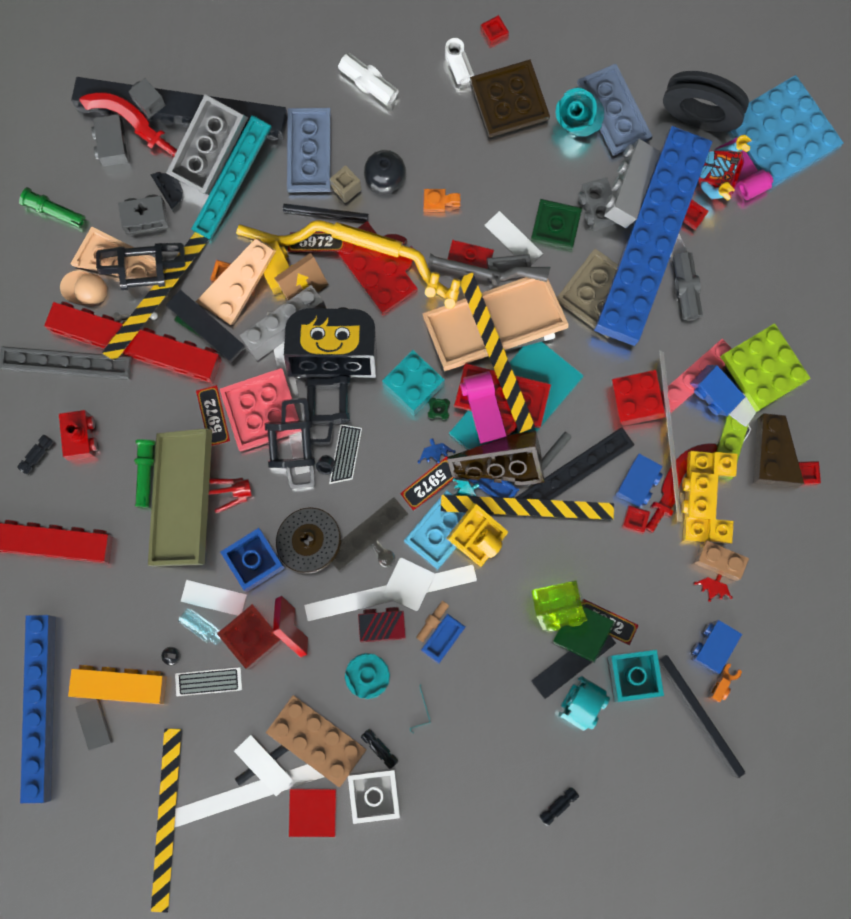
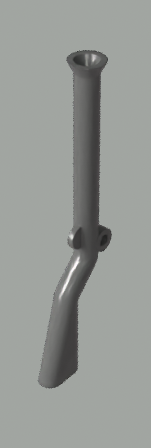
(536, 273)

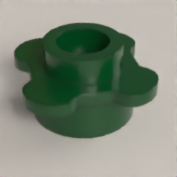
(443, 404)

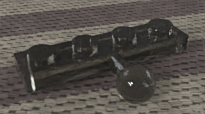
(369, 533)

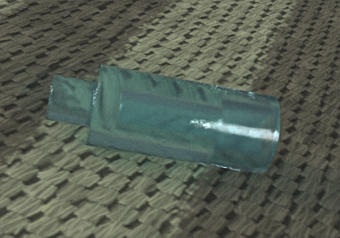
(199, 627)

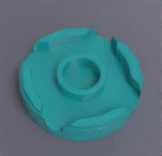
(367, 676)

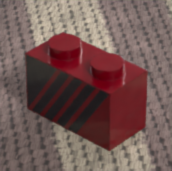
(382, 625)

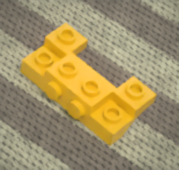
(701, 497)

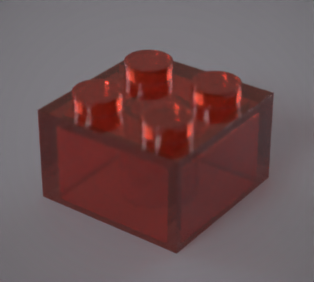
(249, 637)

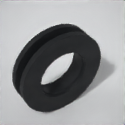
(728, 96)

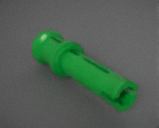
(43, 204)
(144, 462)

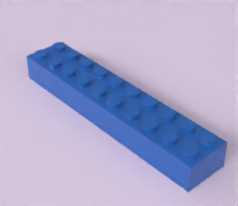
(653, 236)

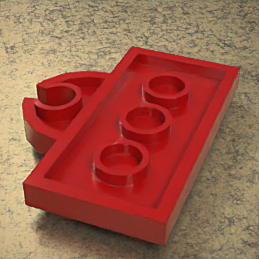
(380, 274)
(533, 392)

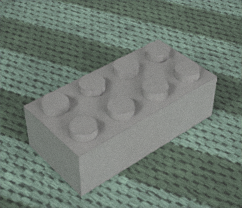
(207, 145)

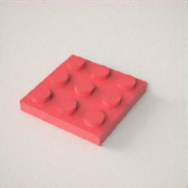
(255, 403)

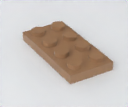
(316, 741)

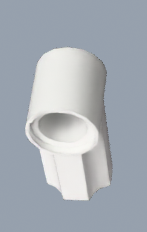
(458, 62)

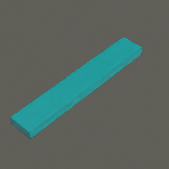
(231, 177)

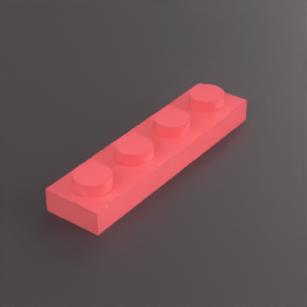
(681, 388)

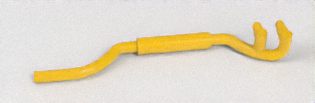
(366, 240)

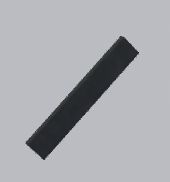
(580, 467)
(701, 716)

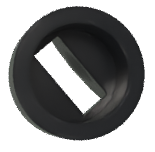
(325, 464)
(171, 650)

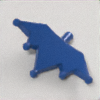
(435, 451)

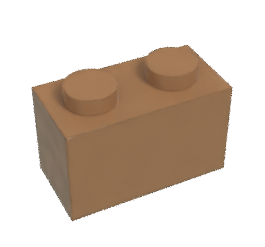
(721, 561)

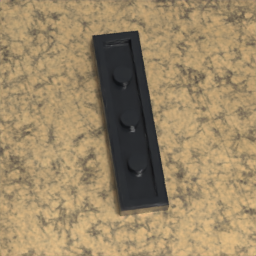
(205, 326)
(564, 670)

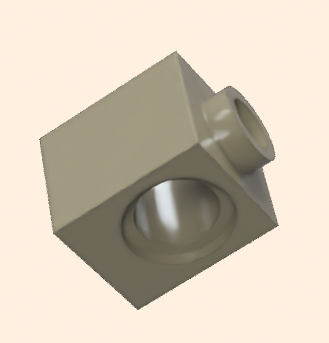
(345, 184)

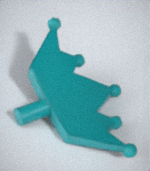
(465, 488)

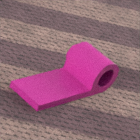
(751, 181)
(483, 406)

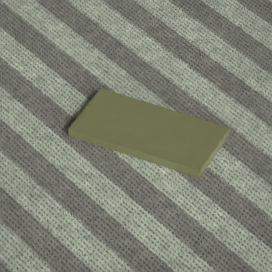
(180, 498)

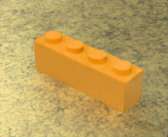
(117, 686)

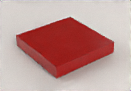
(312, 813)

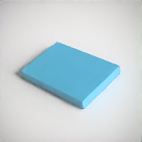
(430, 534)

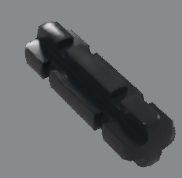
(35, 454)
(379, 748)
(559, 806)

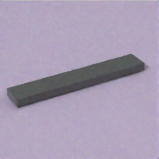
(65, 362)

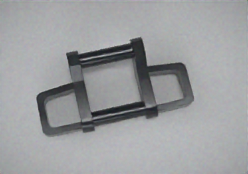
(156, 250)
(343, 416)
(305, 426)

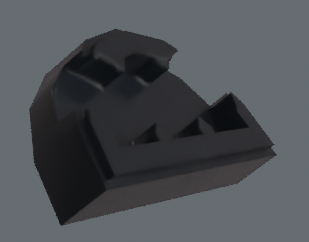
(170, 188)

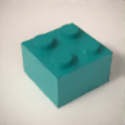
(413, 382)
(635, 676)

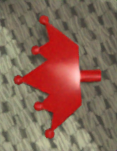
(714, 587)

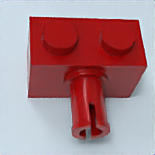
(77, 435)

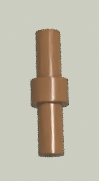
(432, 621)

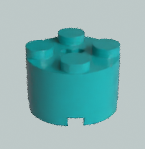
(580, 102)
(584, 703)

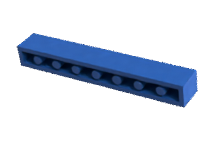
(38, 709)

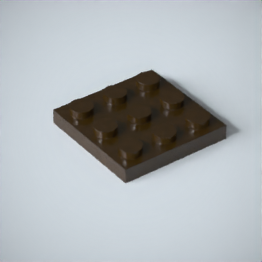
(509, 98)

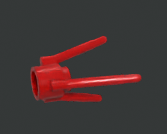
(239, 487)

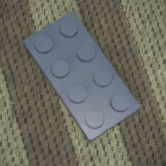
(622, 118)
(309, 150)

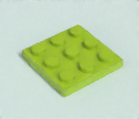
(765, 367)

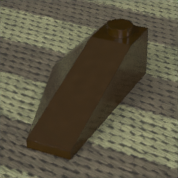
(507, 459)

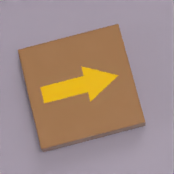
(300, 276)

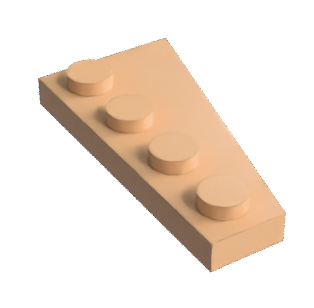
(97, 240)
(235, 285)

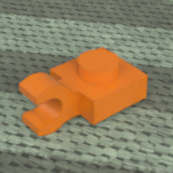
(436, 200)
(721, 688)

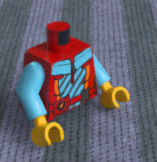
(723, 169)

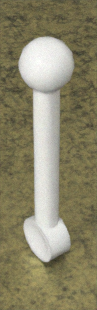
(118, 317)

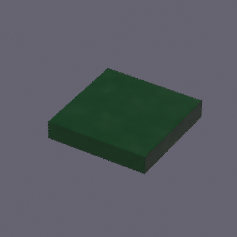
(556, 224)
(586, 638)

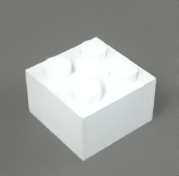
(374, 796)

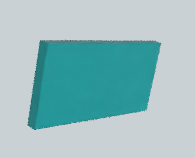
(534, 363)

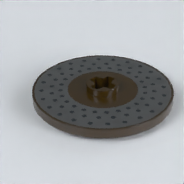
(319, 552)

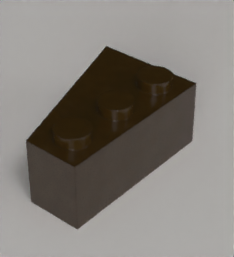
(775, 453)

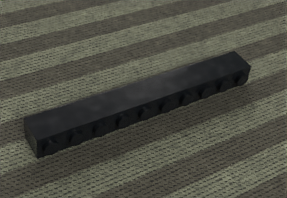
(180, 105)

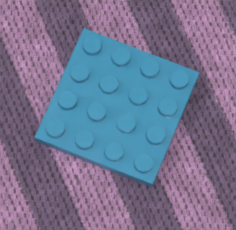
(787, 131)

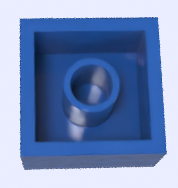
(252, 560)

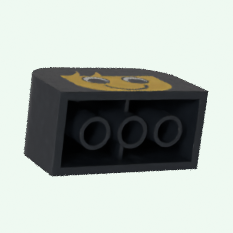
(330, 343)

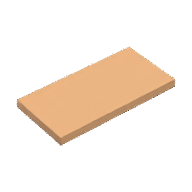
(519, 313)

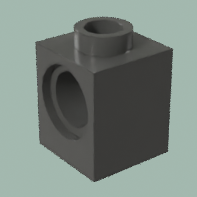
(146, 98)

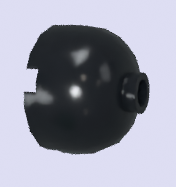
(384, 172)

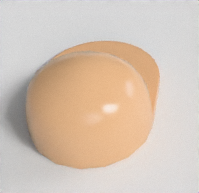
(83, 288)

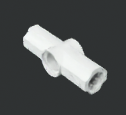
(368, 79)

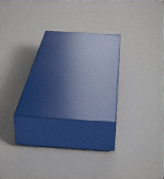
(443, 638)

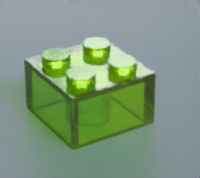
(559, 606)

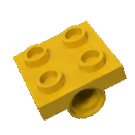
(477, 535)

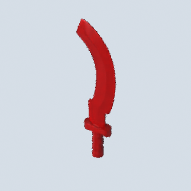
(131, 114)
(668, 498)

